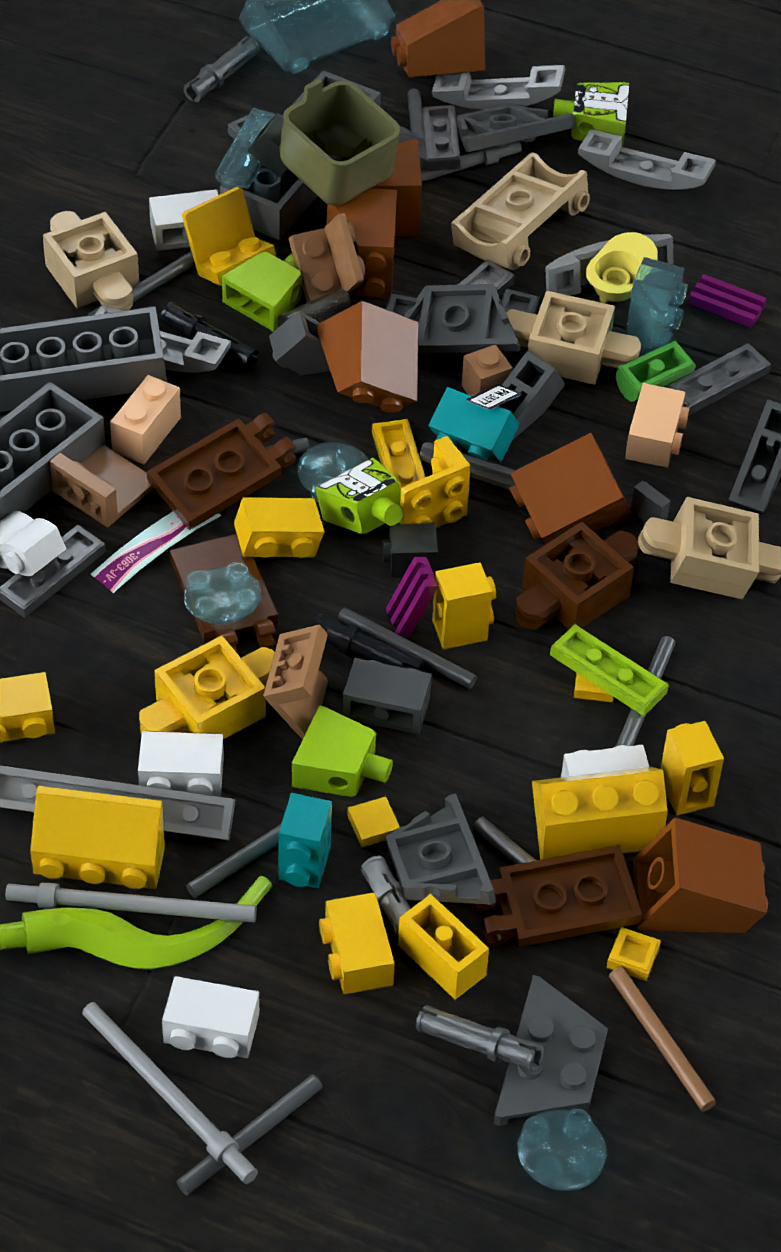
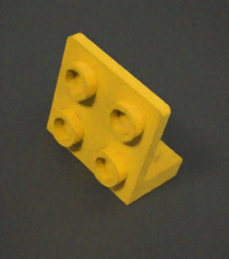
(222, 235)
(444, 494)

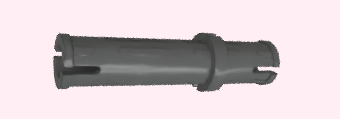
(213, 75)
(493, 1042)

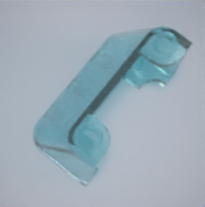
(311, 29)

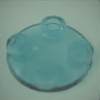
(327, 462)
(222, 593)
(562, 1149)

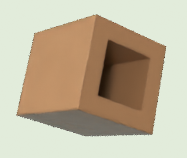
(484, 369)

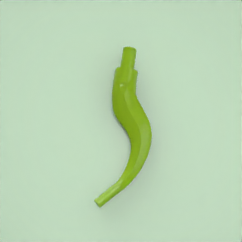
(117, 939)

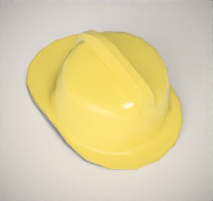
(616, 265)

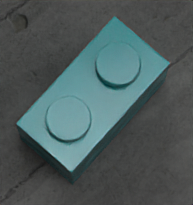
(472, 427)
(304, 840)

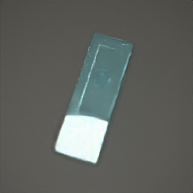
(238, 165)

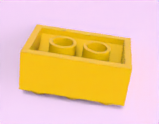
(599, 811)
(97, 837)

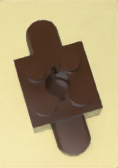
(559, 573)

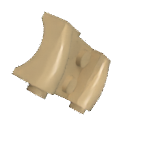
(513, 208)

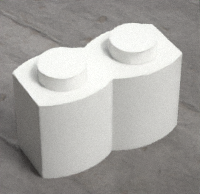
(28, 543)

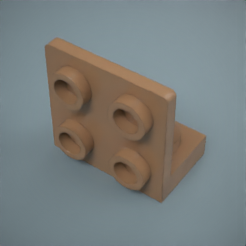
(328, 258)
(100, 485)
(294, 681)

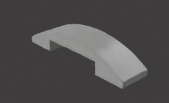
(491, 93)
(641, 168)
(569, 271)
(188, 355)

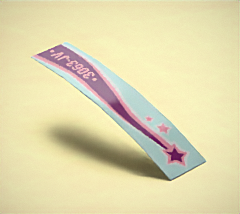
(143, 550)

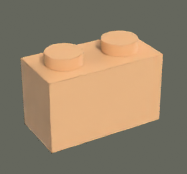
(145, 419)
(656, 425)

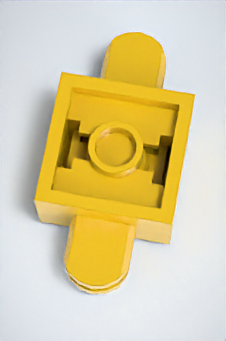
(197, 679)

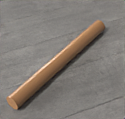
(662, 1039)

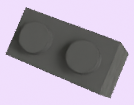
(386, 695)

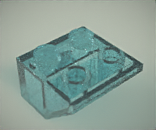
(655, 303)

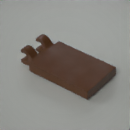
(221, 469)
(221, 553)
(562, 898)

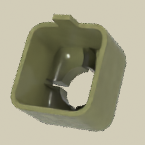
(344, 124)

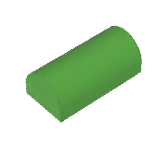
(654, 368)

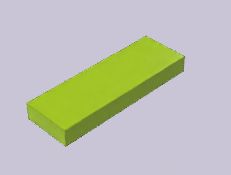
(609, 670)

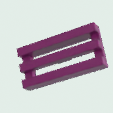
(727, 300)
(412, 596)

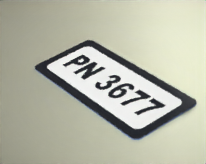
(493, 397)

